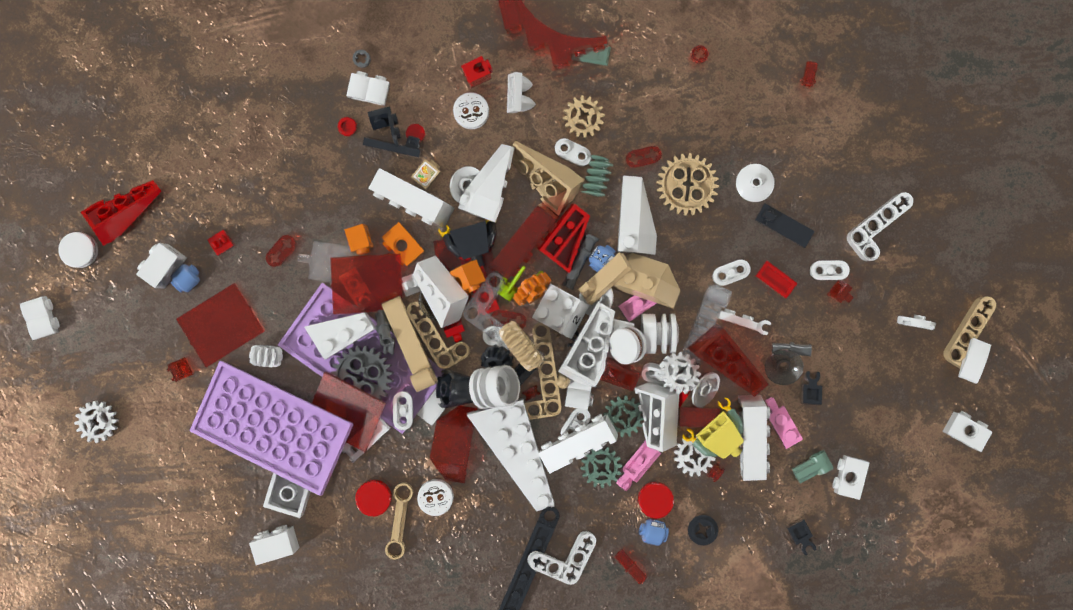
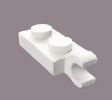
(745, 321)

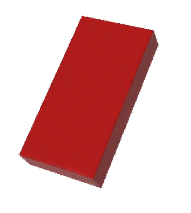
(776, 279)

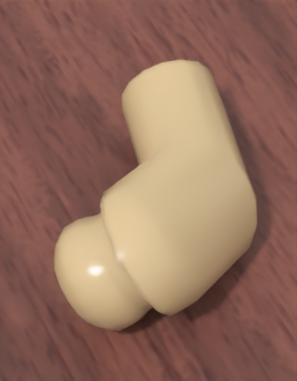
(562, 381)

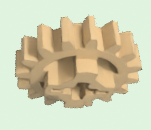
(578, 105)

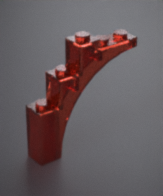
(561, 46)

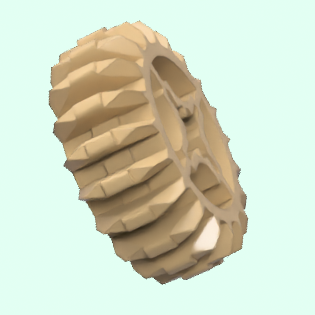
(520, 345)

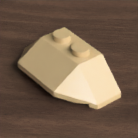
(649, 281)

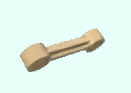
(399, 521)

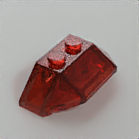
(453, 444)

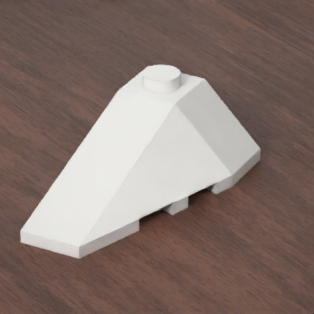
(589, 352)

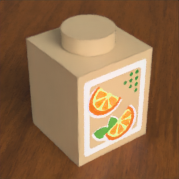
(426, 174)

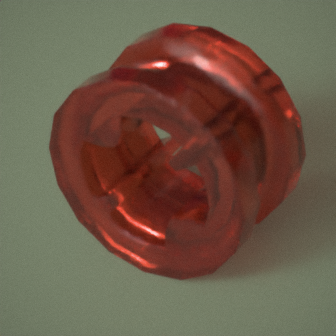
(697, 49)
(531, 393)
(715, 472)

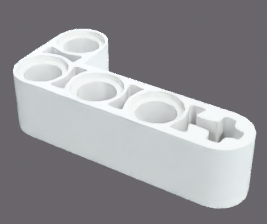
(881, 222)

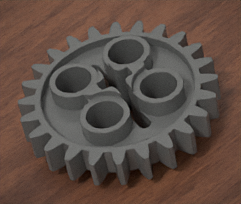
(368, 360)

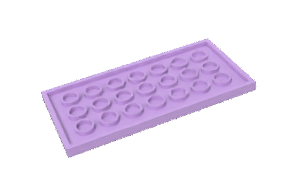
(300, 345)
(271, 428)

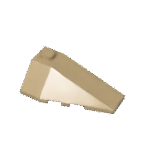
(551, 179)

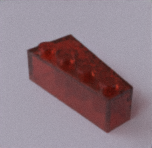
(525, 240)
(725, 356)

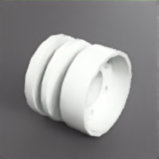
(660, 333)
(494, 387)

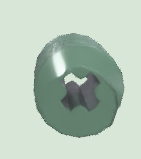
(597, 176)

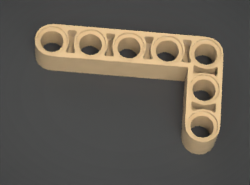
(410, 344)
(545, 378)

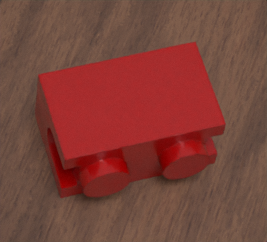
(477, 71)

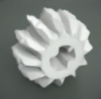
(266, 355)

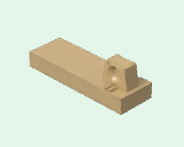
(605, 278)

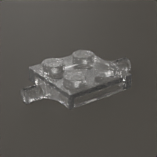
(319, 259)

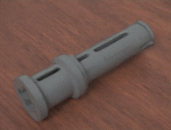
(584, 251)

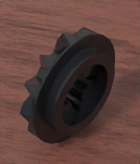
(711, 532)

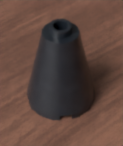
(453, 389)

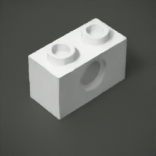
(956, 428)
(855, 486)

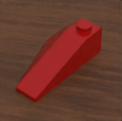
(113, 217)

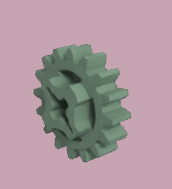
(632, 413)
(595, 473)

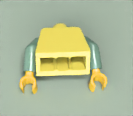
(721, 435)

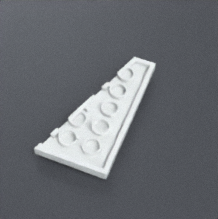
(513, 442)

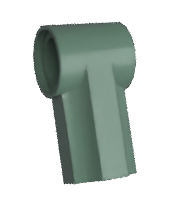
(816, 465)

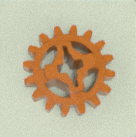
(532, 289)

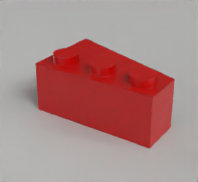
(564, 240)

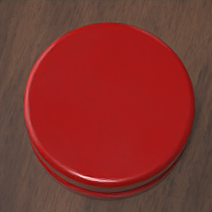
(373, 498)
(655, 500)

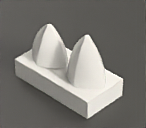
(515, 100)

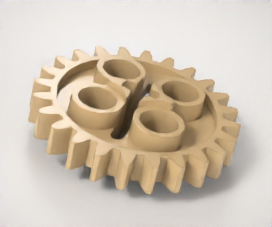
(705, 186)

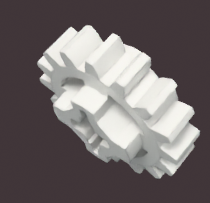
(684, 381)
(93, 429)
(685, 457)

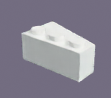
(440, 290)
(340, 333)
(659, 415)

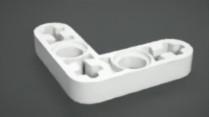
(565, 567)

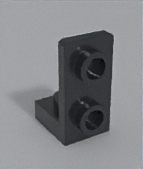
(383, 118)

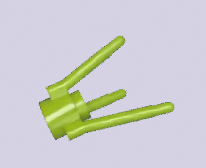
(510, 288)

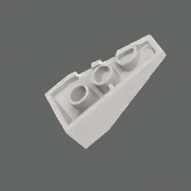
(484, 192)
(636, 223)

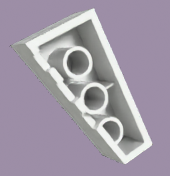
(412, 198)
(755, 433)
(578, 443)

